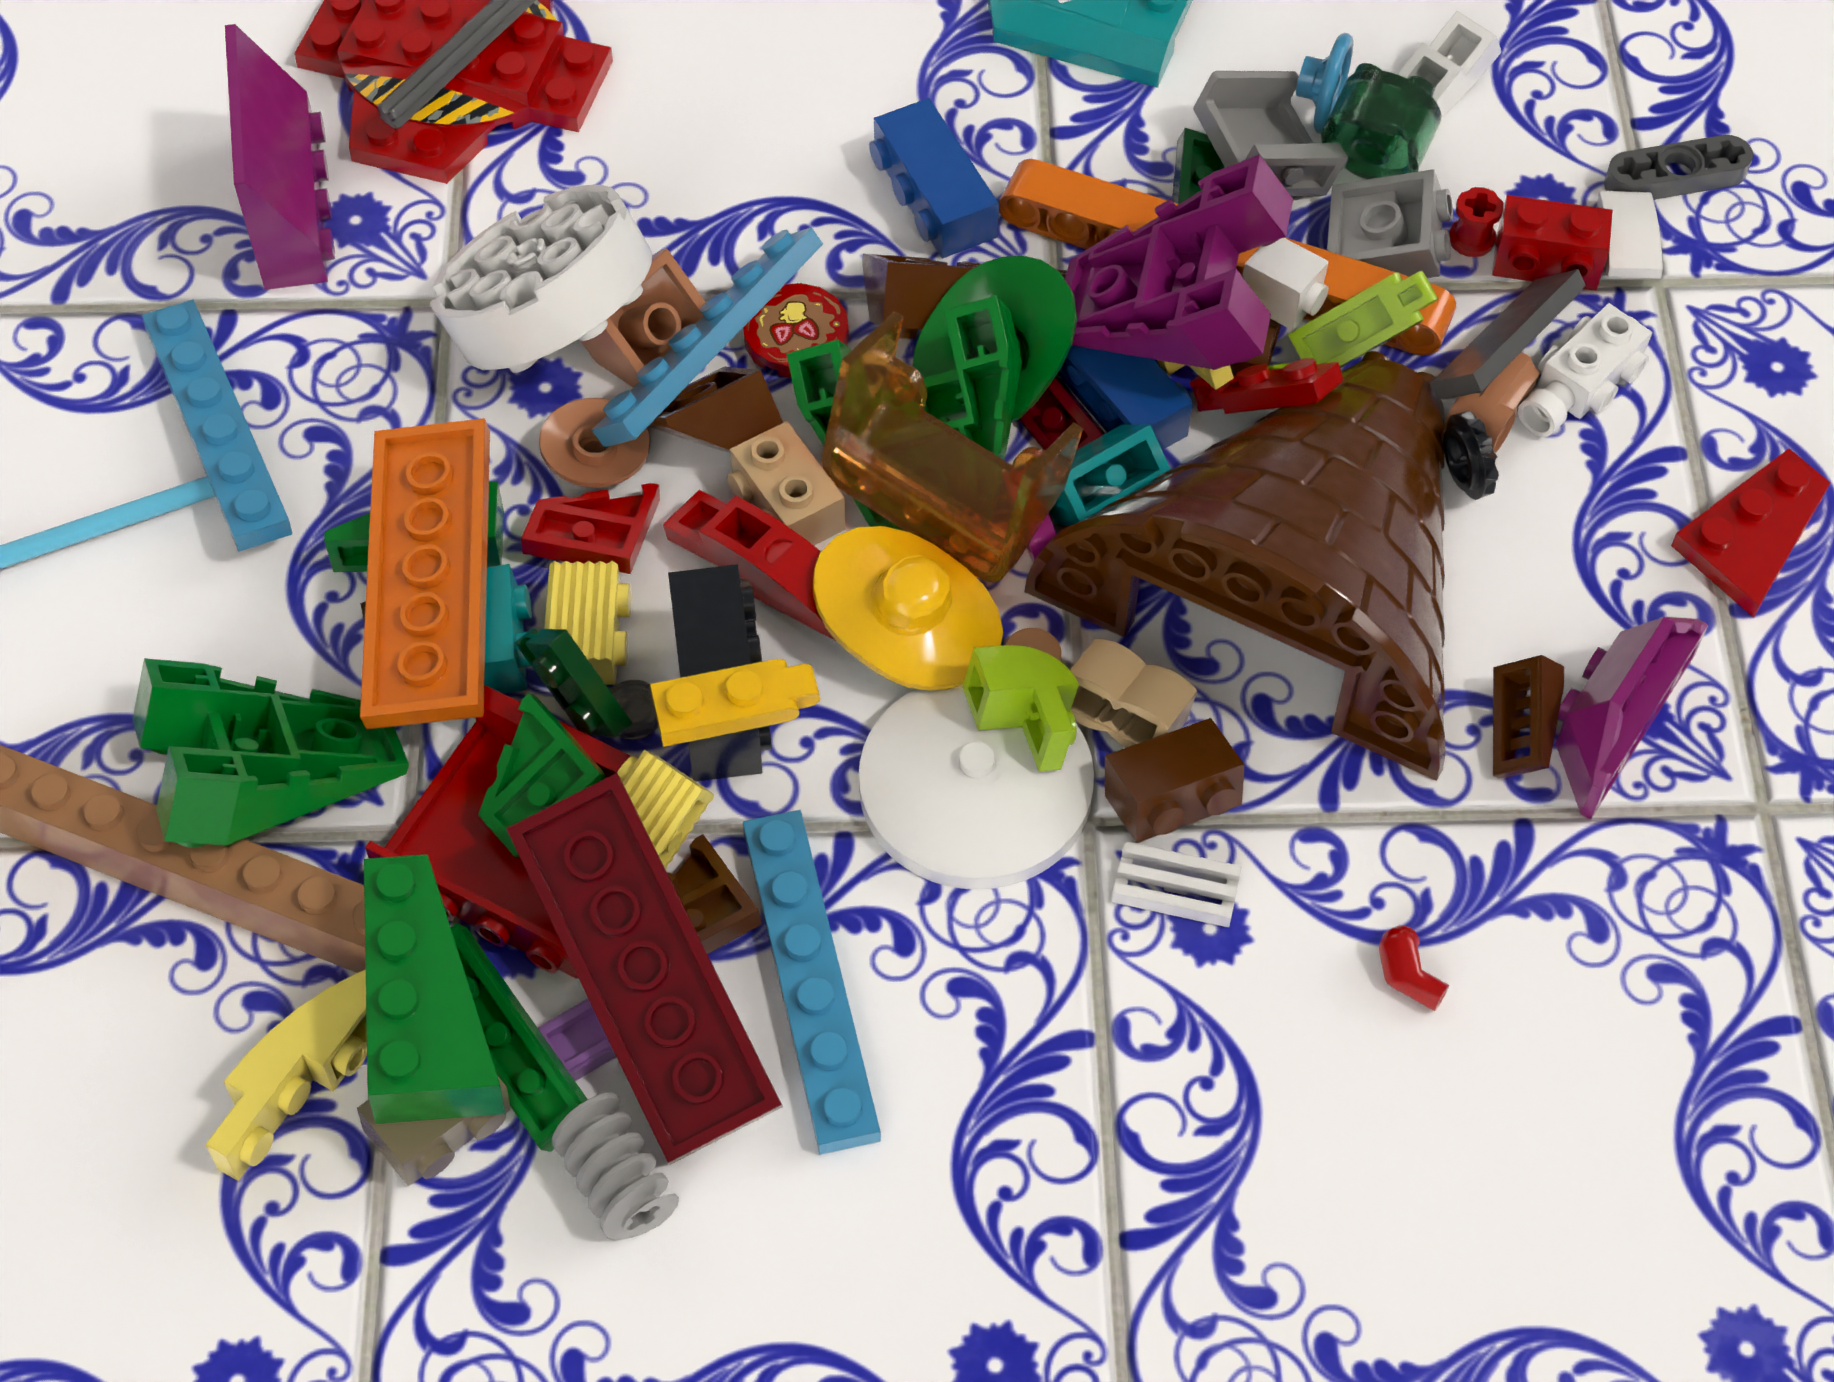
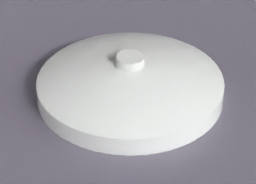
(968, 800)

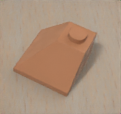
(645, 326)

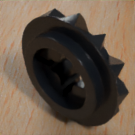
(1470, 455)

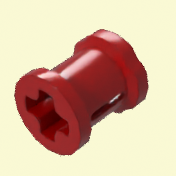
(1474, 231)

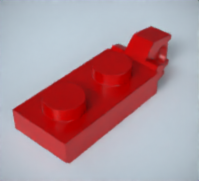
(1261, 389)

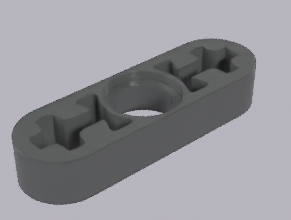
(1631, 172)

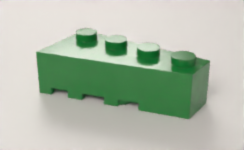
(420, 1014)

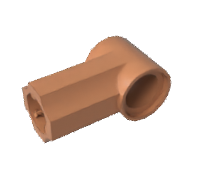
(1500, 399)

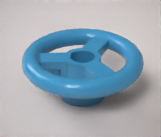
(1325, 78)

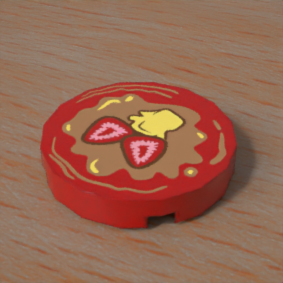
(793, 321)

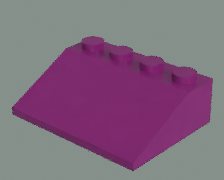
(277, 167)

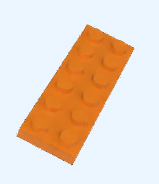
(426, 575)

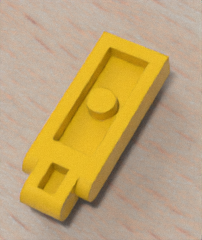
(732, 700)

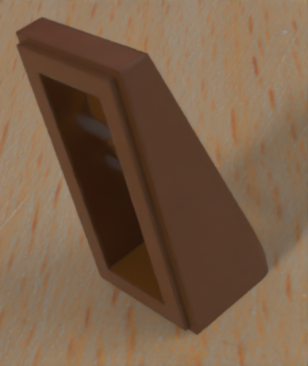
(1510, 689)

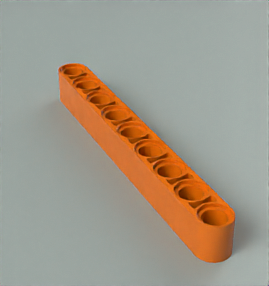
(1088, 209)

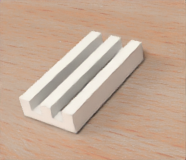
(1180, 875)

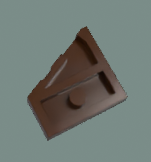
(713, 897)

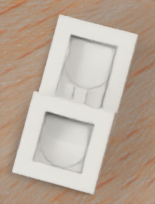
(1634, 235)

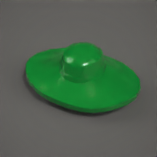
(1041, 315)

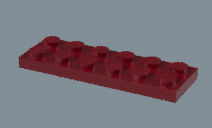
(644, 969)

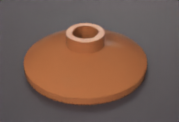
(569, 446)

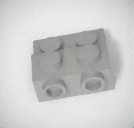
(1392, 222)

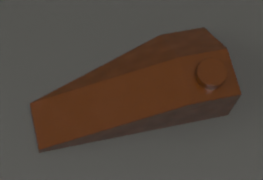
(909, 287)

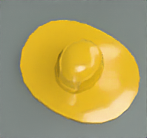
(903, 606)

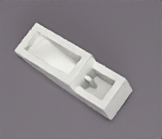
(1454, 60)

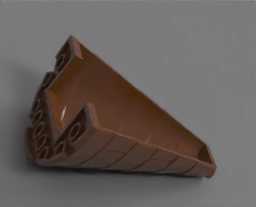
(1308, 532)

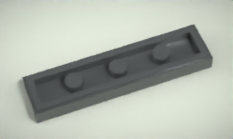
(1507, 335)

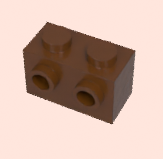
(1174, 780)

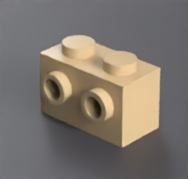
(788, 483)

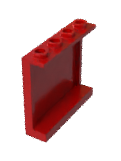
(470, 864)

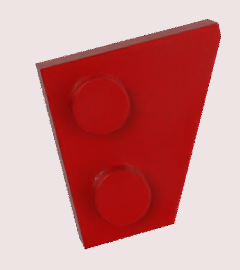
(591, 527)

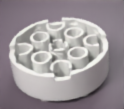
(542, 279)

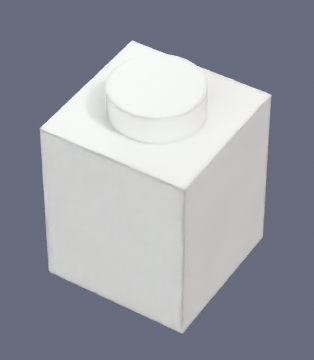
(1287, 281)

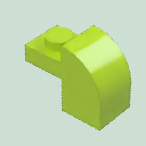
(1026, 690)

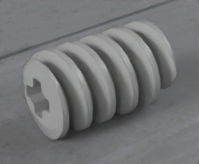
(611, 1169)

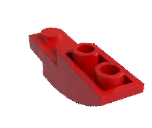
(767, 551)

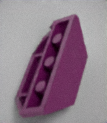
(1621, 702)

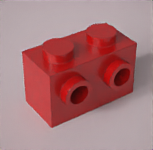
(1551, 238)

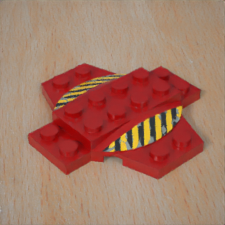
(516, 79)

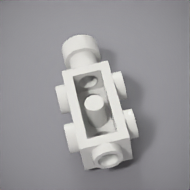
(1610, 349)

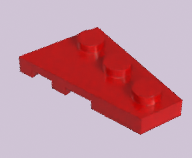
(1754, 529)

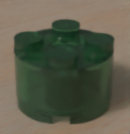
(1383, 122)

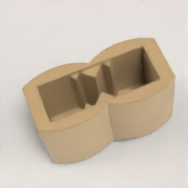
(1127, 695)

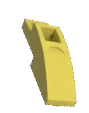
(275, 1077)

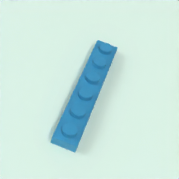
(699, 343)
(217, 426)
(811, 983)

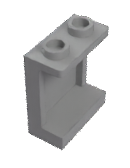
(1254, 116)

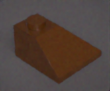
(721, 409)

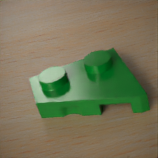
(535, 771)

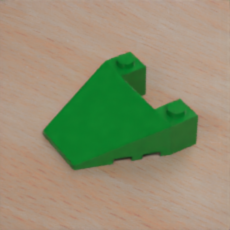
(970, 399)
(252, 753)

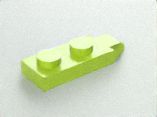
(1365, 320)

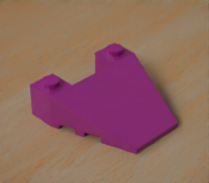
(1175, 281)

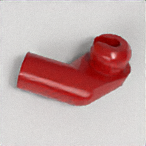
(1403, 968)

